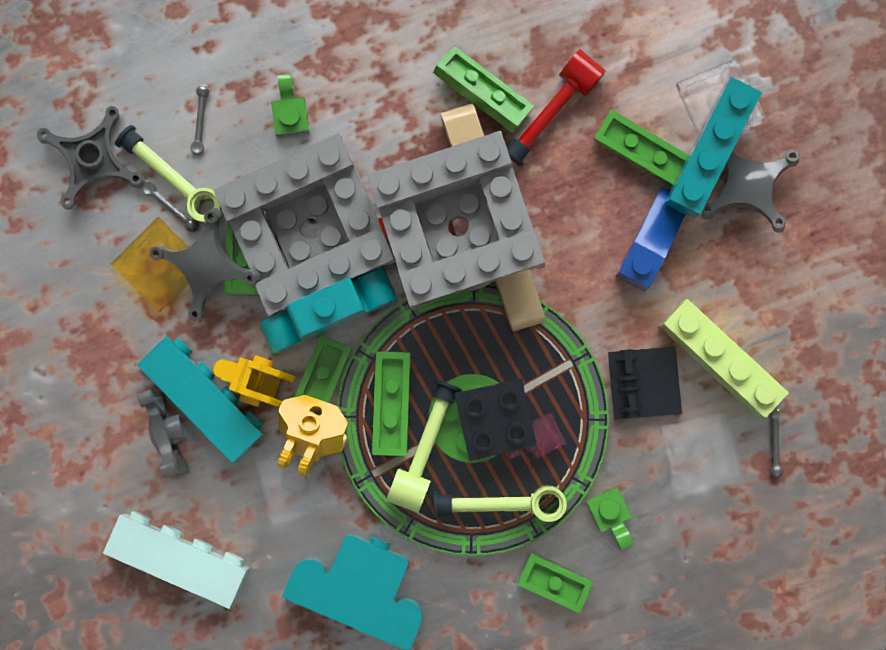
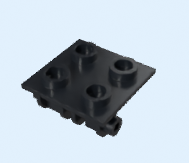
(644, 382)
(495, 419)

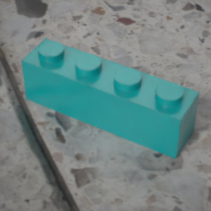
(712, 148)
(201, 399)

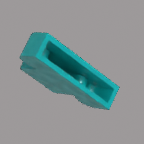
(328, 310)
(359, 590)

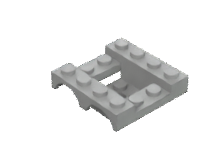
(305, 186)
(449, 188)

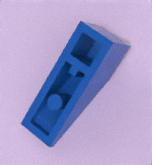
(651, 243)

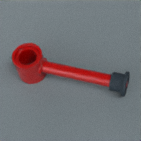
(580, 75)

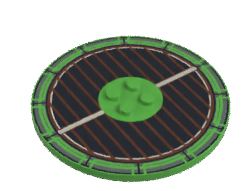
(472, 346)

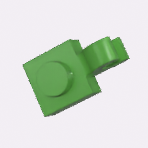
(289, 112)
(610, 513)

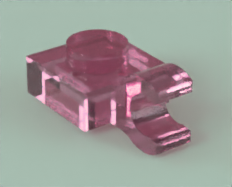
(547, 438)

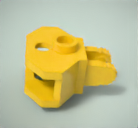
(252, 379)
(310, 433)

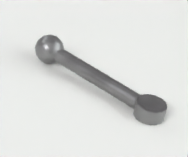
(197, 146)
(150, 190)
(775, 470)

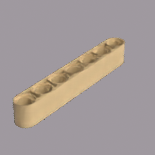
(516, 290)

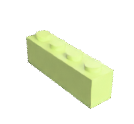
(723, 359)

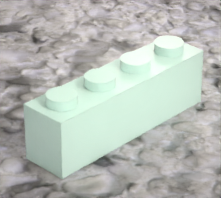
(176, 559)

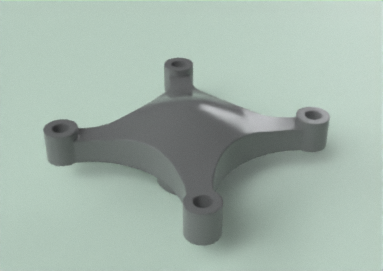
(89, 157)
(751, 187)
(205, 264)
(165, 433)

